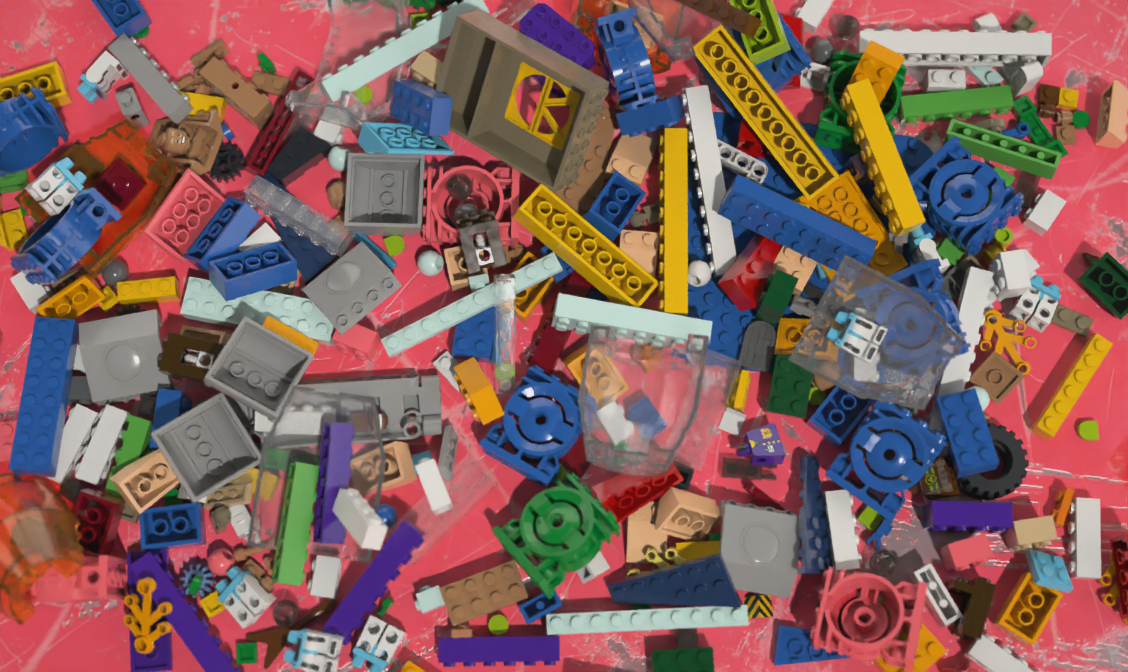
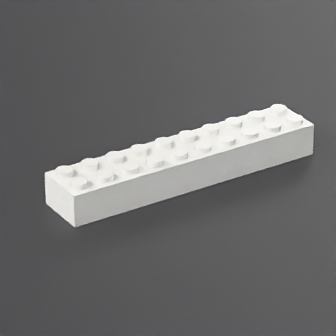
(962, 47)

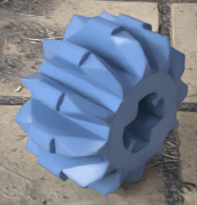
(190, 576)

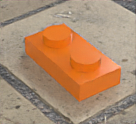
(1063, 501)

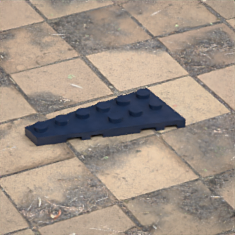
(309, 257)
(812, 521)
(689, 583)

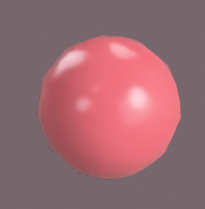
(221, 561)

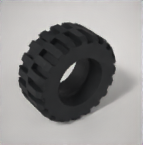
(1013, 470)

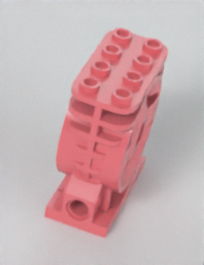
(492, 186)
(95, 581)
(843, 587)

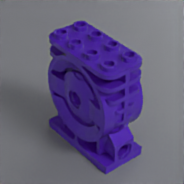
(559, 35)

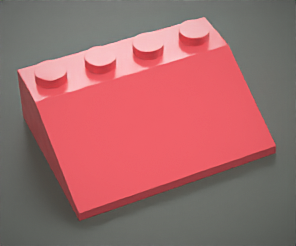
(183, 215)

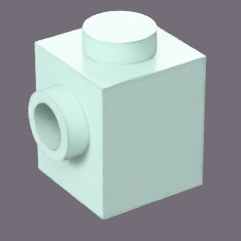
(429, 599)

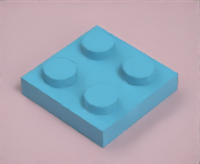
(1049, 571)

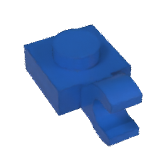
(883, 528)

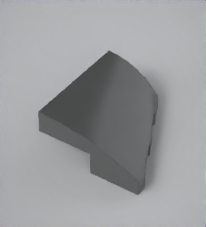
(954, 280)

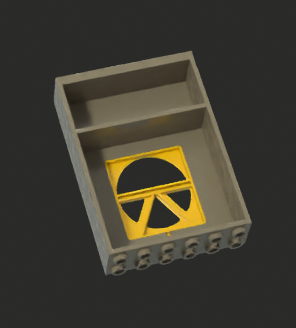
(482, 77)

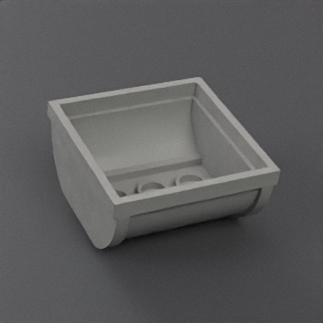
(384, 194)
(258, 368)
(207, 447)

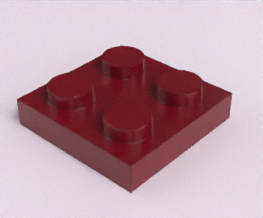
(120, 184)

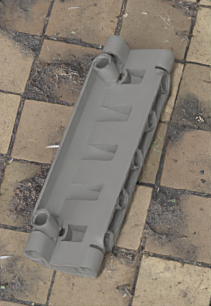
(393, 394)

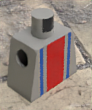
(131, 105)

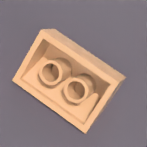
(1113, 116)
(686, 515)

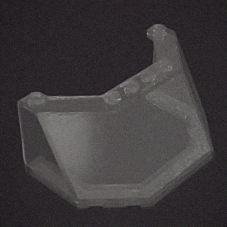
(354, 31)

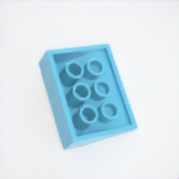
(400, 139)

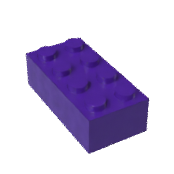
(965, 516)

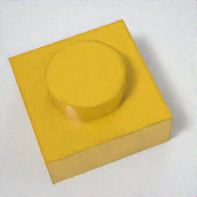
(1067, 98)
(110, 300)
(212, 605)

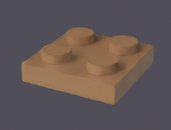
(996, 377)

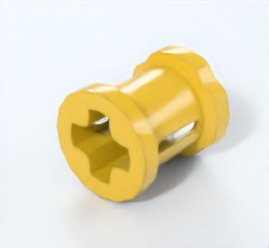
(990, 253)

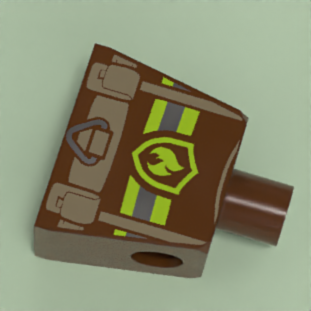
(938, 481)

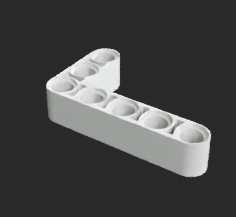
(1019, 78)
(736, 156)

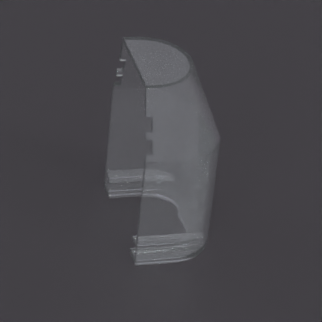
(298, 438)

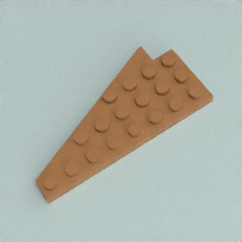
(592, 171)

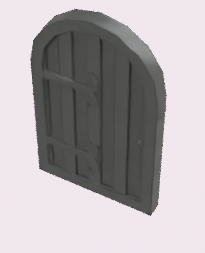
(758, 346)

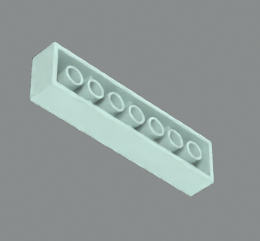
(206, 304)
(627, 322)

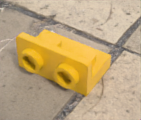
(13, 230)
(740, 392)

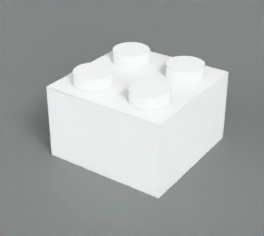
(1010, 274)

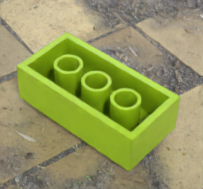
(770, 36)

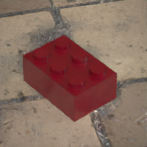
(99, 520)

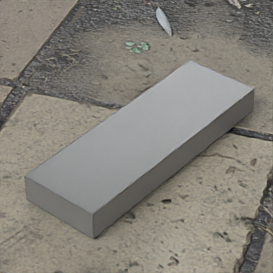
(448, 452)

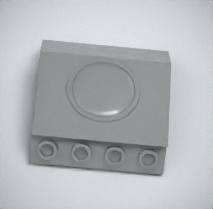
(351, 287)
(123, 357)
(760, 547)

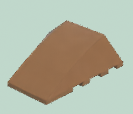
(205, 139)

